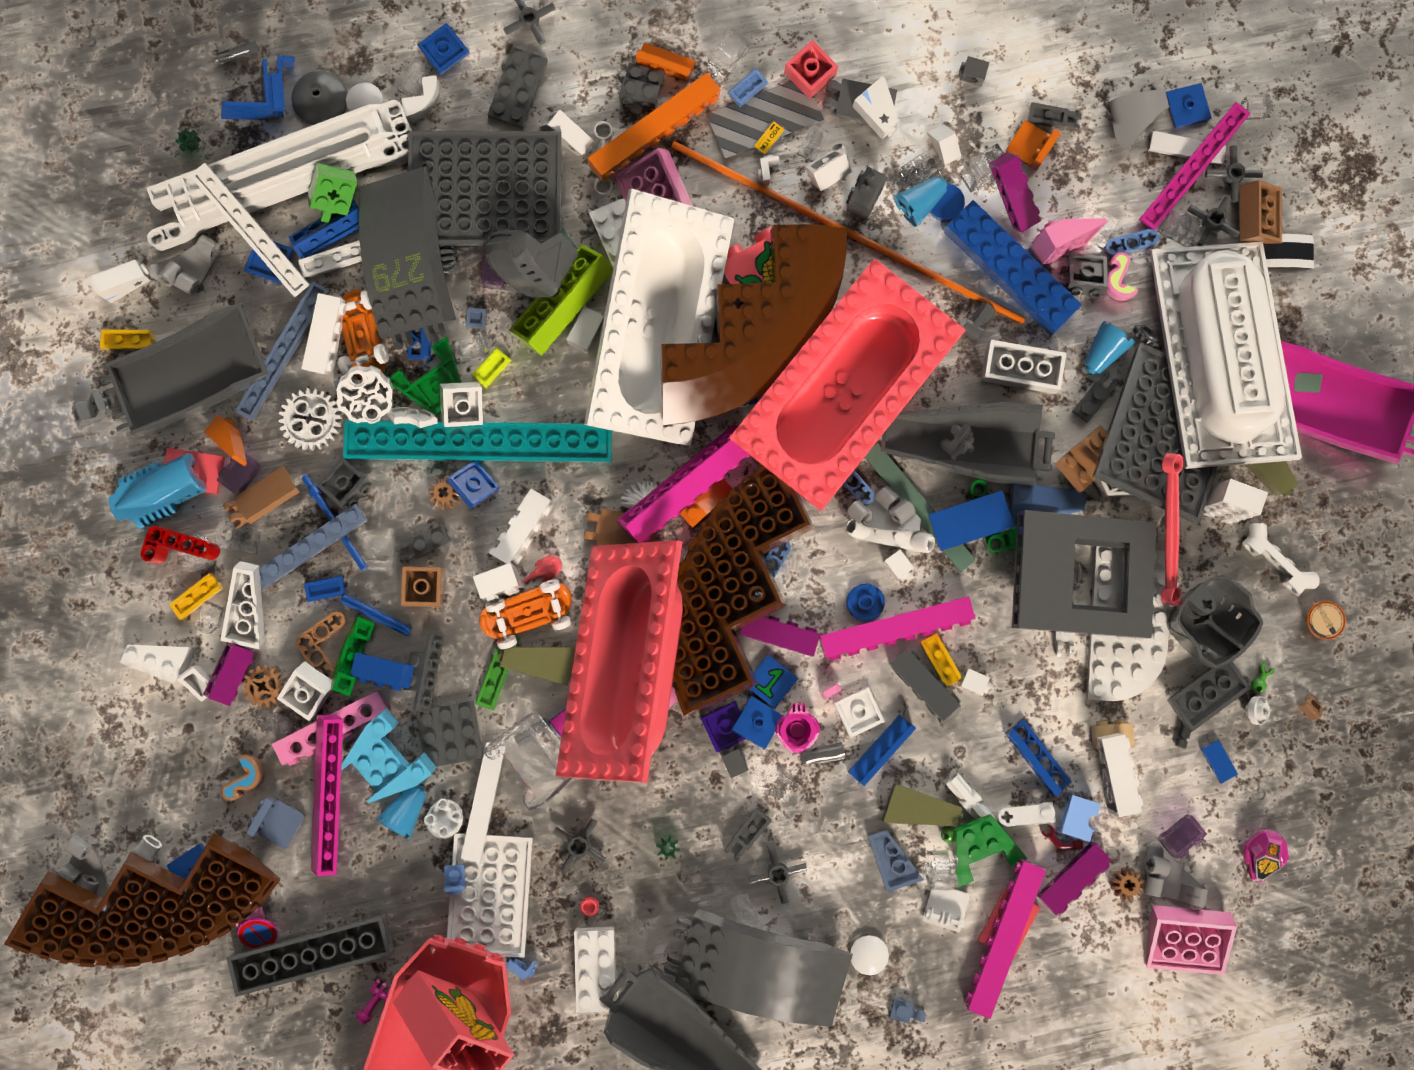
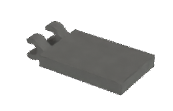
(848, 92)

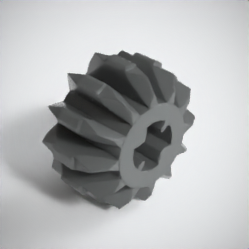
(449, 258)

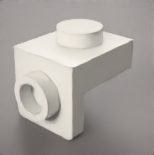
(763, 172)

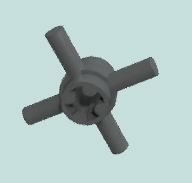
(1214, 227)
(583, 837)
(776, 865)

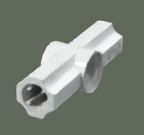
(967, 797)

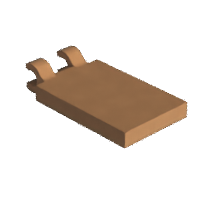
(261, 497)
(608, 530)

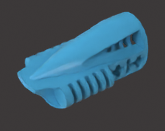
(155, 491)

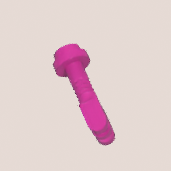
(363, 1016)

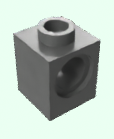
(973, 71)
(734, 762)

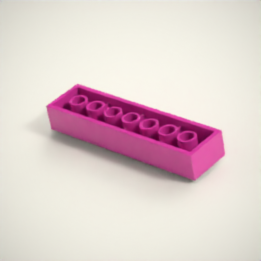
(682, 487)

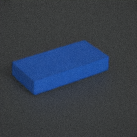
(325, 588)
(1219, 761)

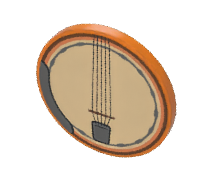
(1326, 620)

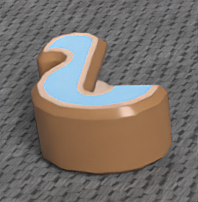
(251, 780)

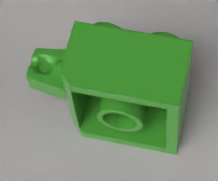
(331, 190)

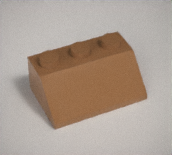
(1260, 212)

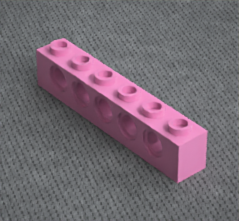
(285, 747)

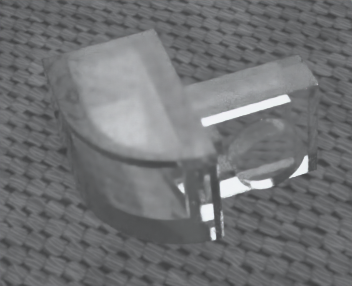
(471, 349)

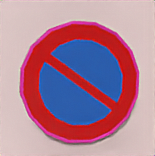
(257, 932)

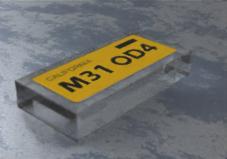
(769, 138)

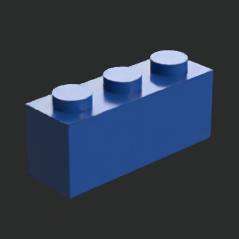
(382, 671)

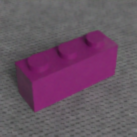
(229, 673)

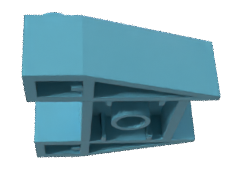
(381, 761)

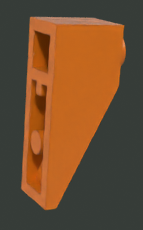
(227, 437)
(705, 503)

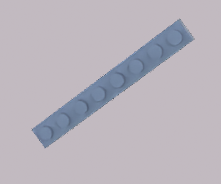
(281, 353)
(311, 545)

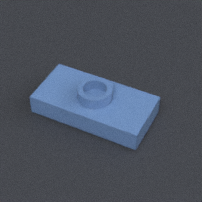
(747, 87)

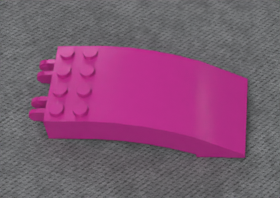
(1353, 407)

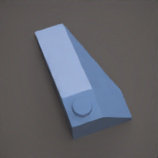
(1044, 500)

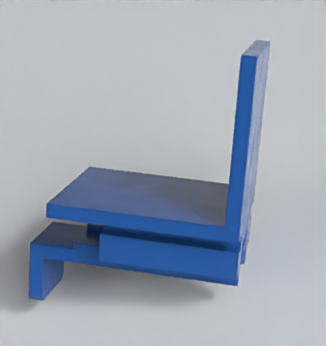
(272, 96)

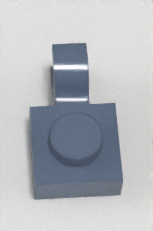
(903, 1011)

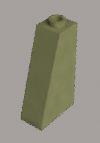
(1275, 476)
(542, 662)
(914, 807)

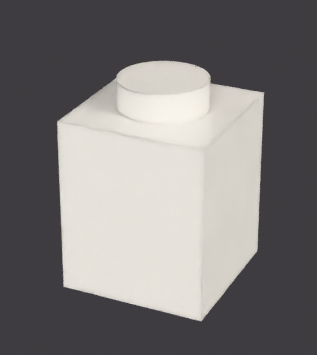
(899, 565)
(975, 682)

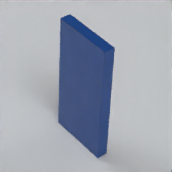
(971, 520)

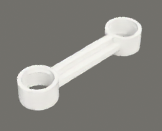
(602, 141)

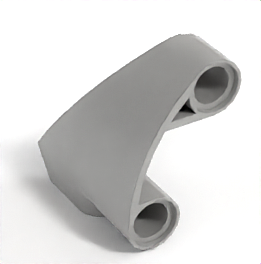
(84, 867)

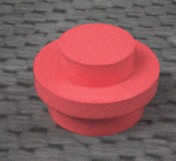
(589, 906)

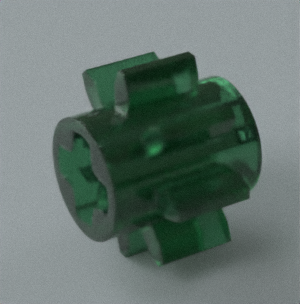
(188, 140)
(664, 843)

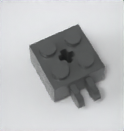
(867, 191)

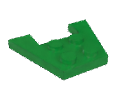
(427, 388)
(979, 840)

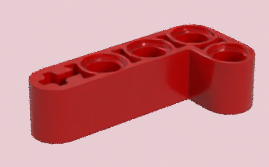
(160, 540)

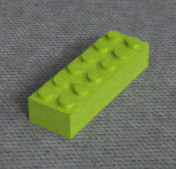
(550, 315)

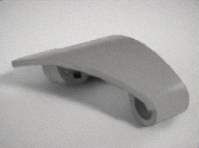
(1135, 113)
(189, 268)
(886, 513)
(1169, 879)

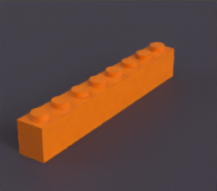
(653, 127)

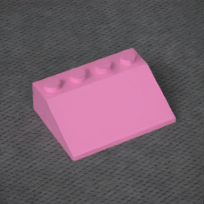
(654, 175)
(1063, 237)
(1189, 939)

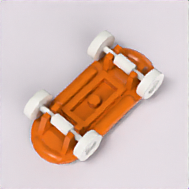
(361, 334)
(525, 611)

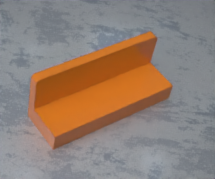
(669, 62)

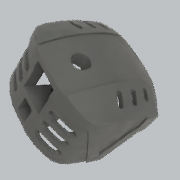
(529, 265)
(1215, 628)

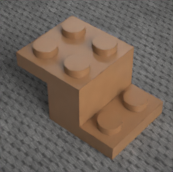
(1081, 460)

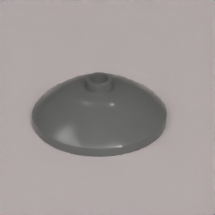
(326, 105)

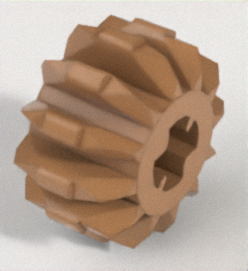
(437, 496)
(1135, 882)

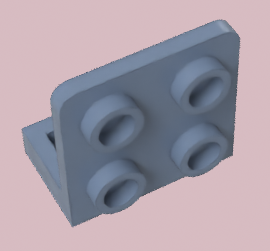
(275, 822)

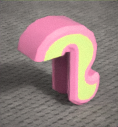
(1115, 288)

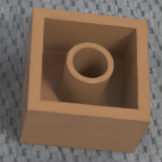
(422, 587)

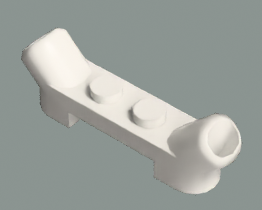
(909, 541)
(1295, 580)

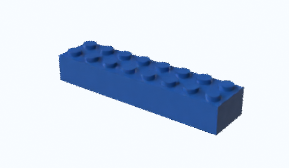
(1012, 267)

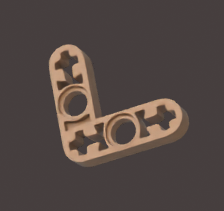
(315, 640)

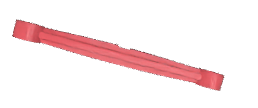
(1172, 465)

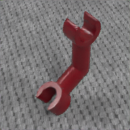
(1075, 845)

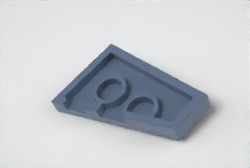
(892, 862)

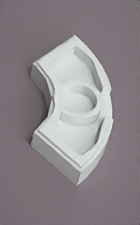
(413, 416)

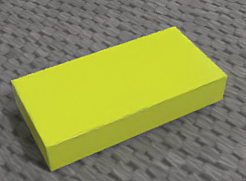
(491, 367)

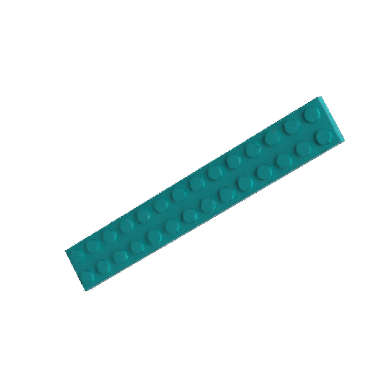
(478, 442)

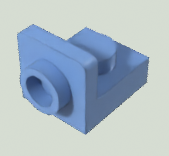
(454, 879)
(518, 967)

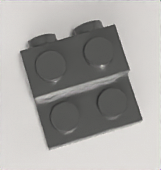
(641, 86)
(1087, 274)
(345, 484)

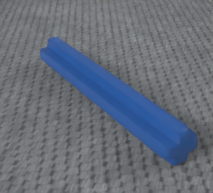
(376, 614)

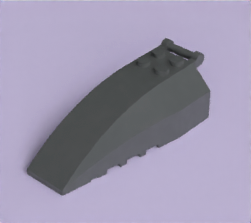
(1003, 436)
(667, 1027)

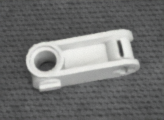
(1027, 815)

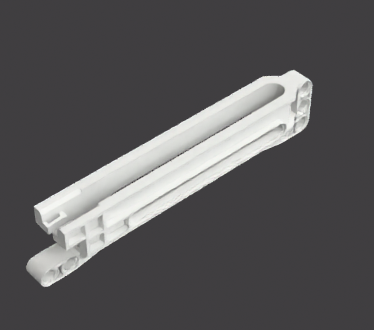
(282, 168)

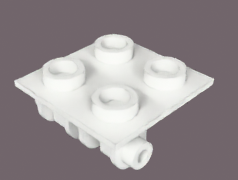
(946, 909)

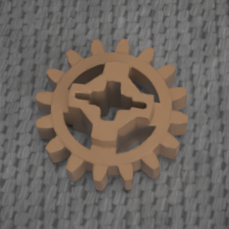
(259, 693)

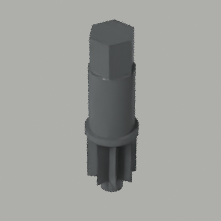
(237, 52)

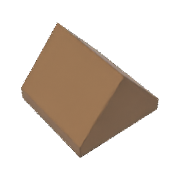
(1311, 708)

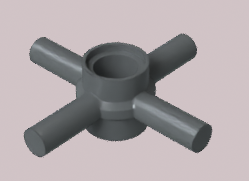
(529, 25)
(1238, 168)

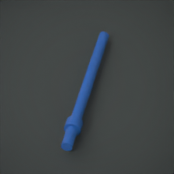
(315, 493)

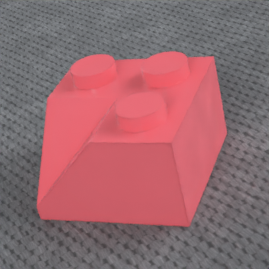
(810, 69)

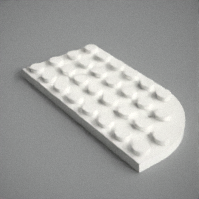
(1124, 665)

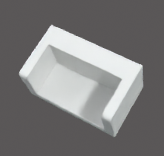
(585, 329)

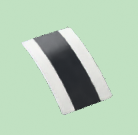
(1294, 251)

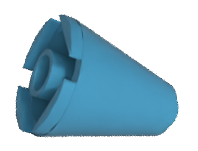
(920, 199)
(1106, 348)
(404, 812)

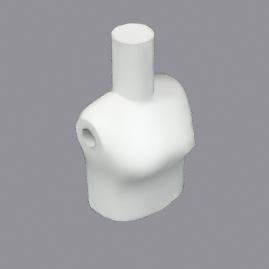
(148, 848)

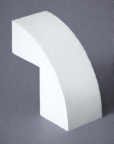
(420, 106)

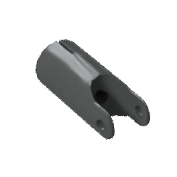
(823, 754)

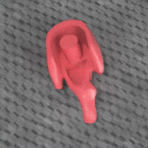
(546, 568)

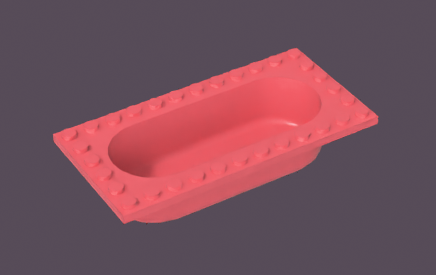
(847, 384)
(622, 662)

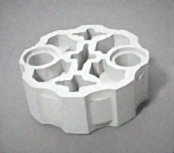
(376, 399)

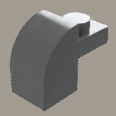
(91, 410)

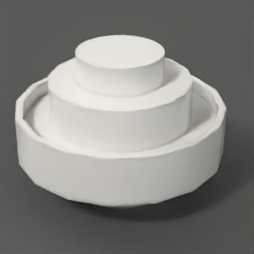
(1257, 710)

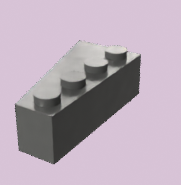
(926, 687)

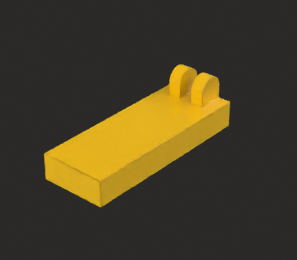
(125, 339)
(196, 596)
(941, 660)

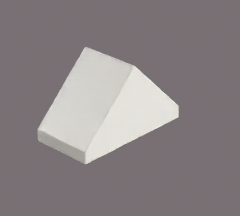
(945, 143)
(195, 680)

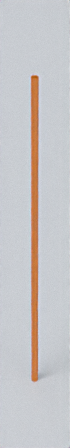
(850, 233)

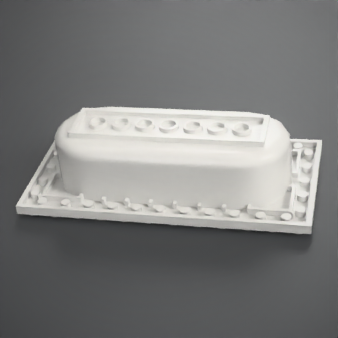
(657, 295)
(1224, 355)

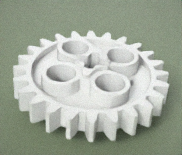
(314, 403)

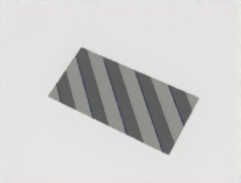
(739, 127)

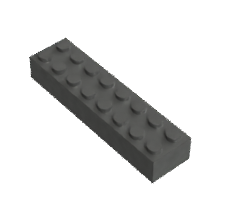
(310, 954)

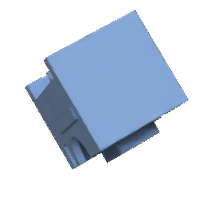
(1076, 817)

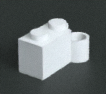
(829, 167)

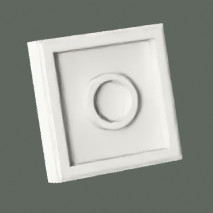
(859, 712)

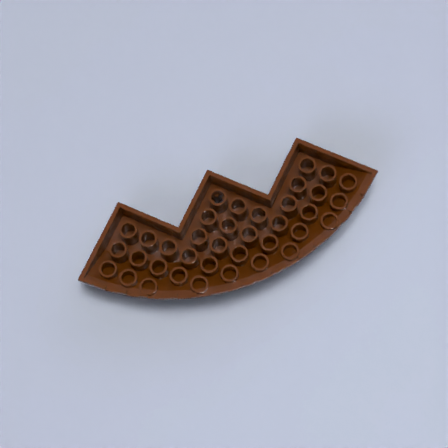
(762, 333)
(722, 583)
(145, 910)

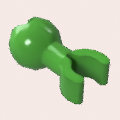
(1259, 682)
(949, 834)

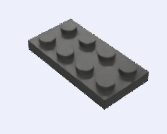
(517, 87)
(1208, 695)

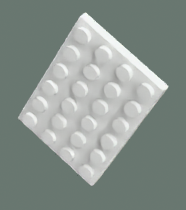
(495, 896)

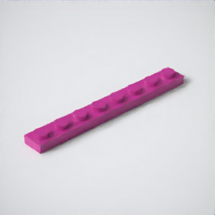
(1194, 166)

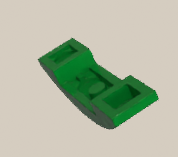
(354, 643)

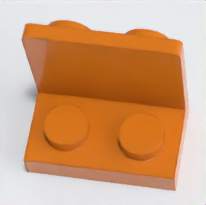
(1032, 144)

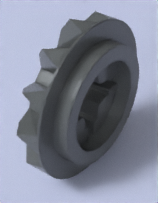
(1146, 335)

